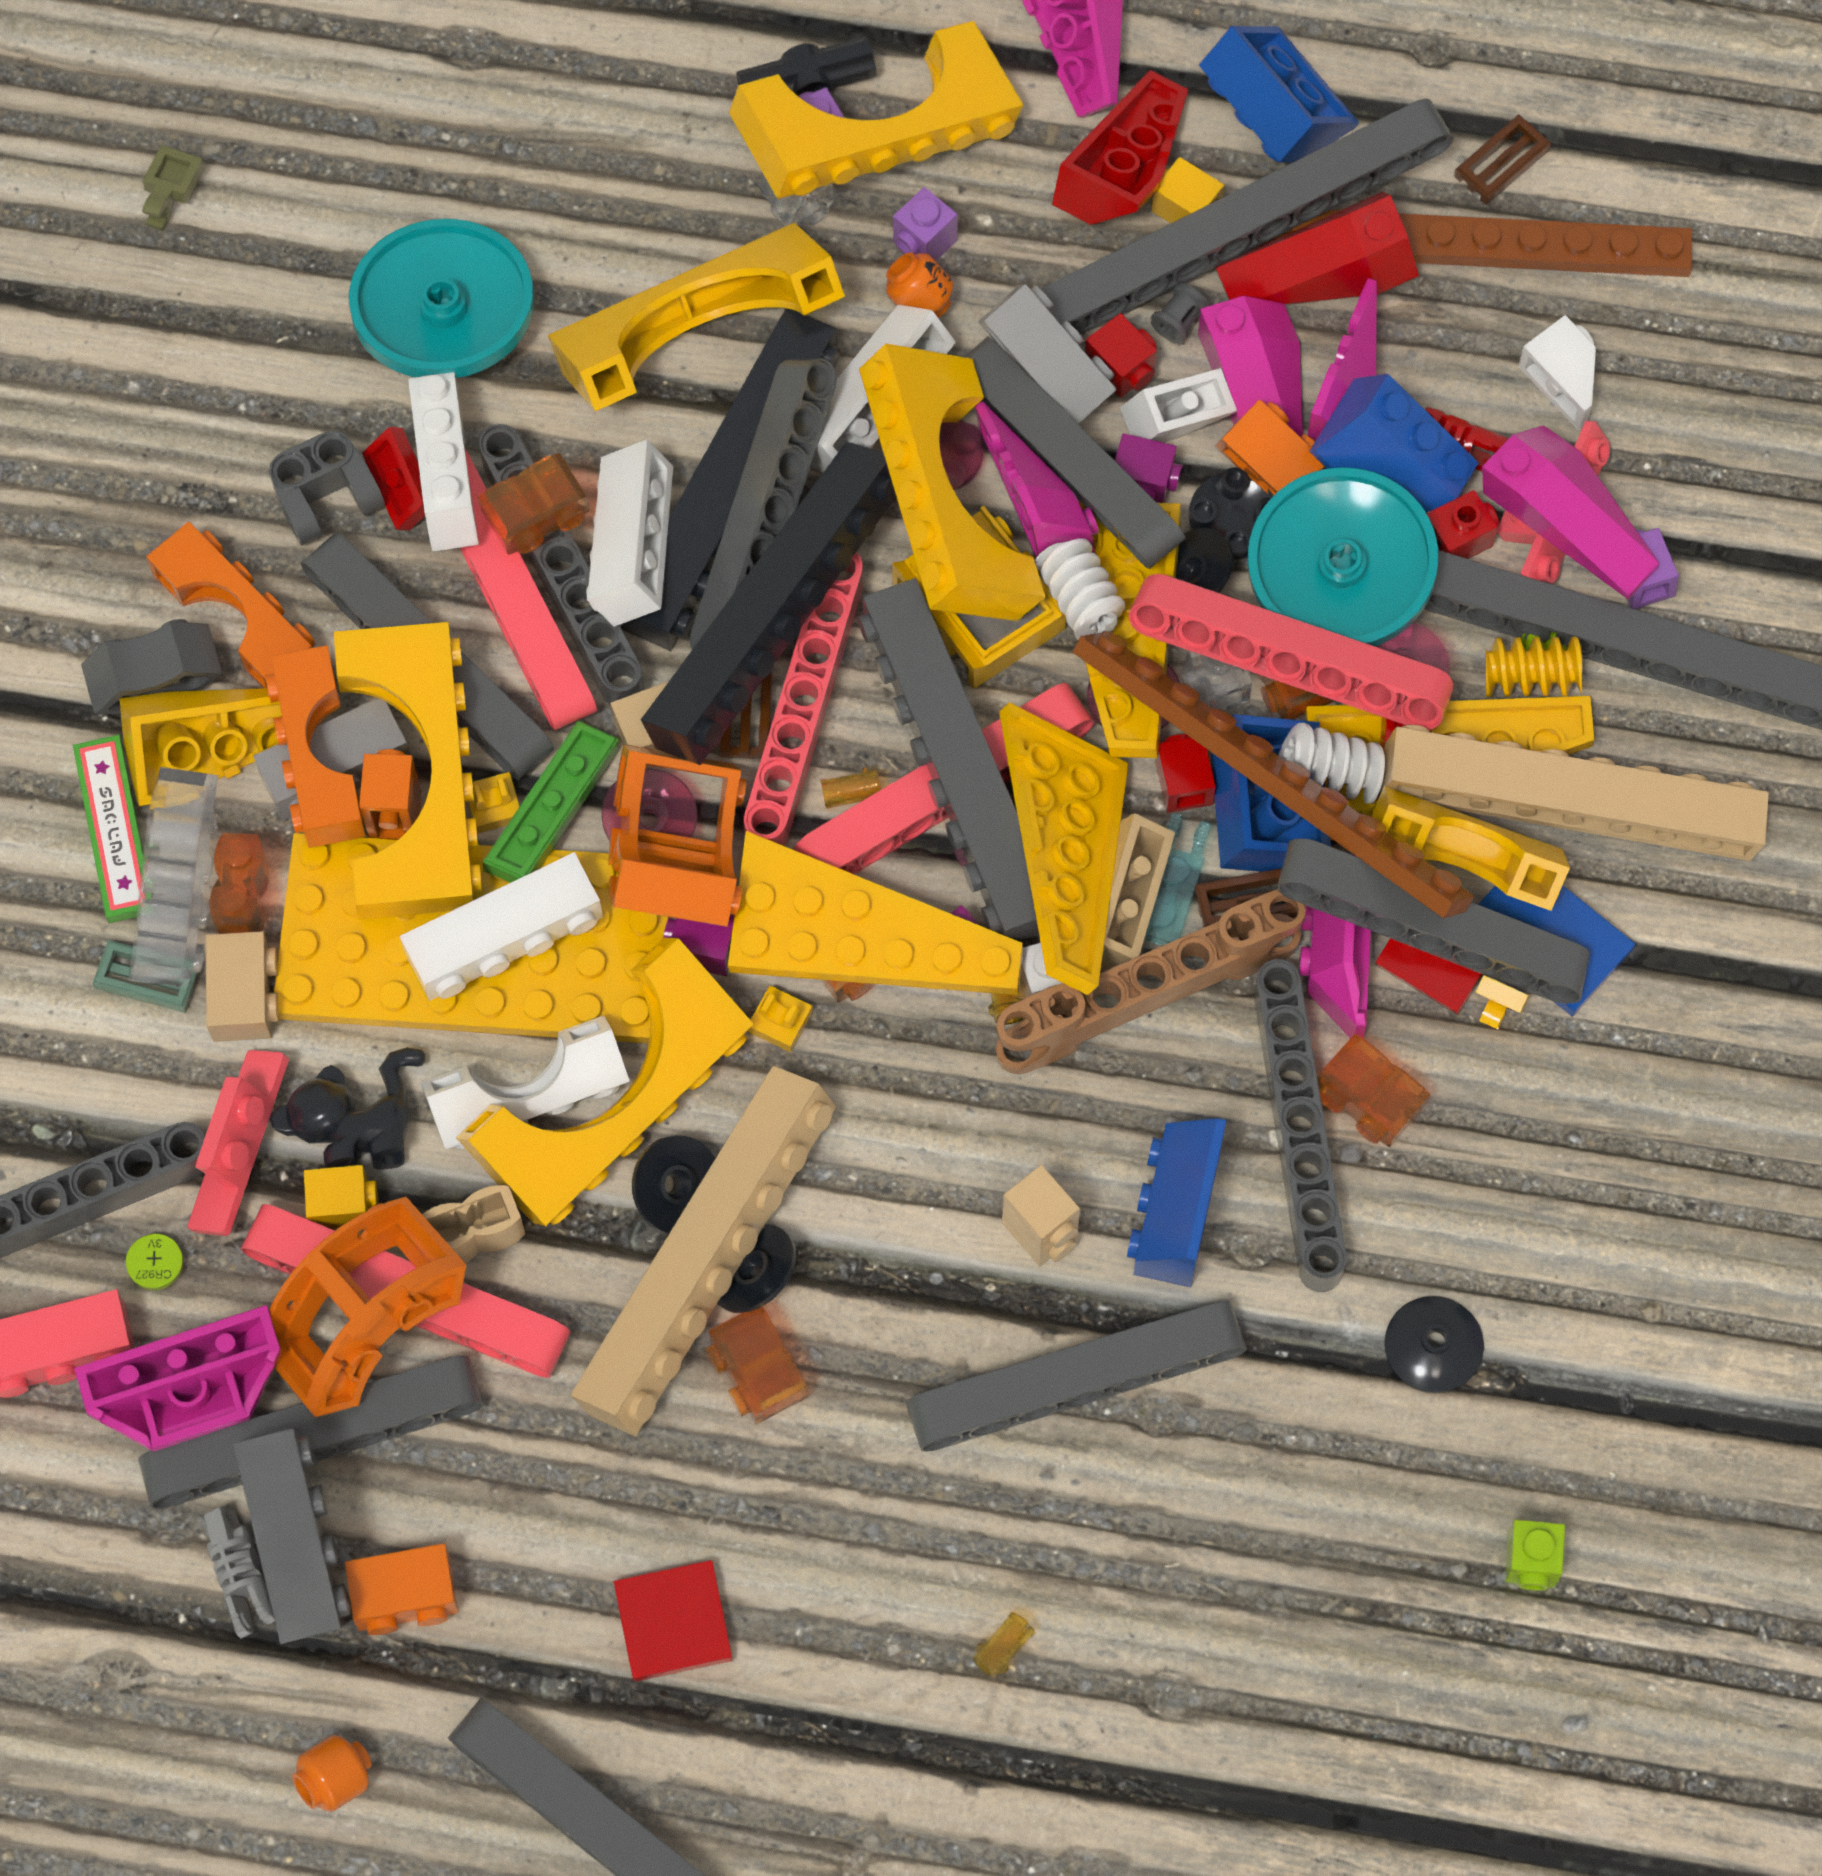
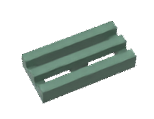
(136, 992)

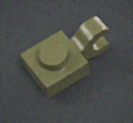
(169, 178)

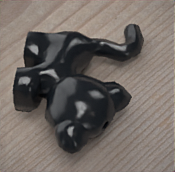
(326, 1113)

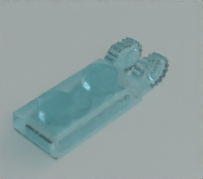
(1177, 885)

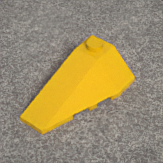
(195, 732)

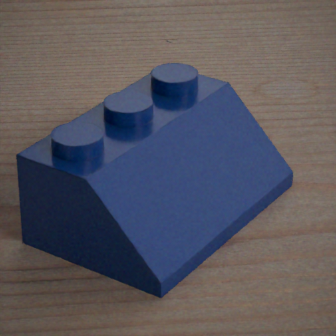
(1276, 92)
(1394, 436)
(1250, 821)
(1176, 1200)

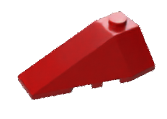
(1123, 155)
(1327, 257)

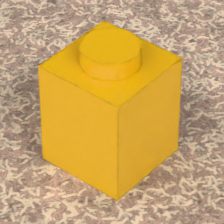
(1184, 191)
(338, 1195)

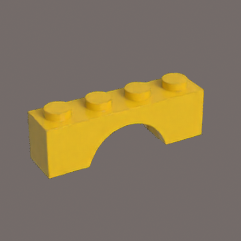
(1507, 859)

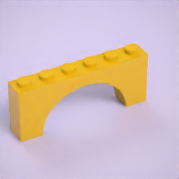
(810, 149)
(772, 271)
(955, 557)
(431, 862)
(689, 1031)

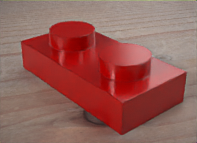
(397, 477)

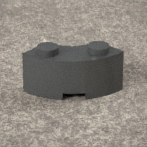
(166, 660)

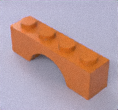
(196, 571)
(307, 695)

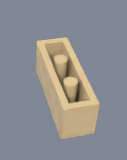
(1136, 880)

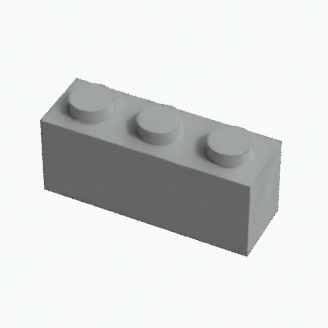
(1049, 351)
(336, 745)

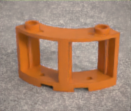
(669, 871)
(434, 1285)

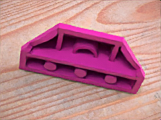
(1337, 968)
(184, 1381)

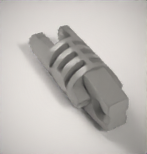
(237, 1569)

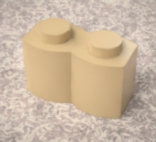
(481, 1223)

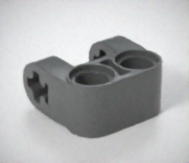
(321, 480)

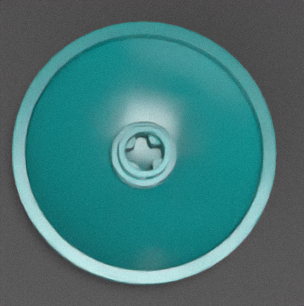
(441, 298)
(1344, 554)

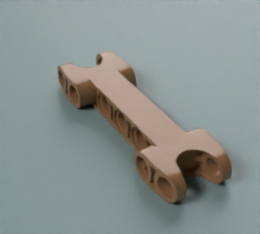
(1231, 948)

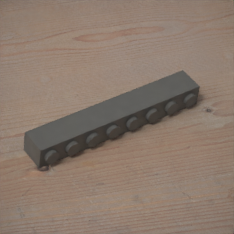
(955, 753)

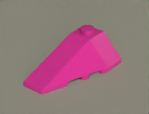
(1085, 46)
(1256, 353)
(1353, 360)
(1040, 498)
(1566, 503)

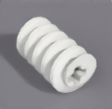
(1080, 587)
(1337, 759)

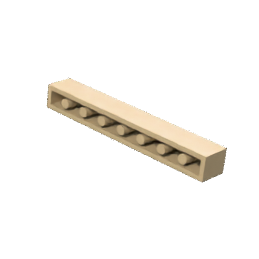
(1577, 793)
(704, 1251)

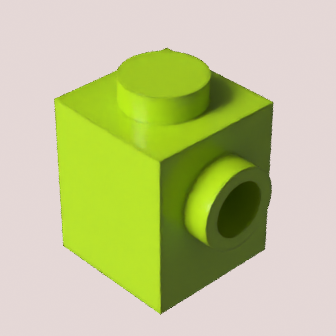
(1534, 1554)

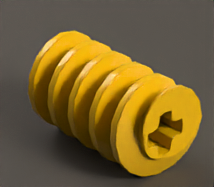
(1534, 666)

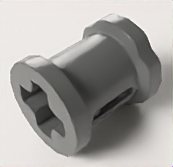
(1179, 313)

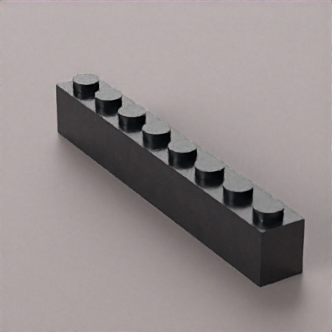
(706, 502)
(771, 605)

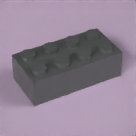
(290, 1534)

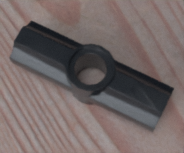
(811, 69)

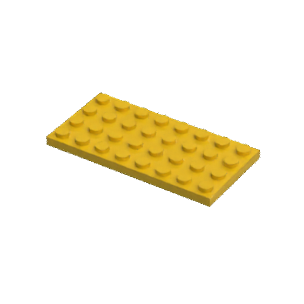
(359, 975)

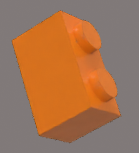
(1268, 448)
(389, 794)
(401, 1589)

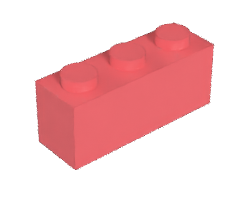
(59, 1338)

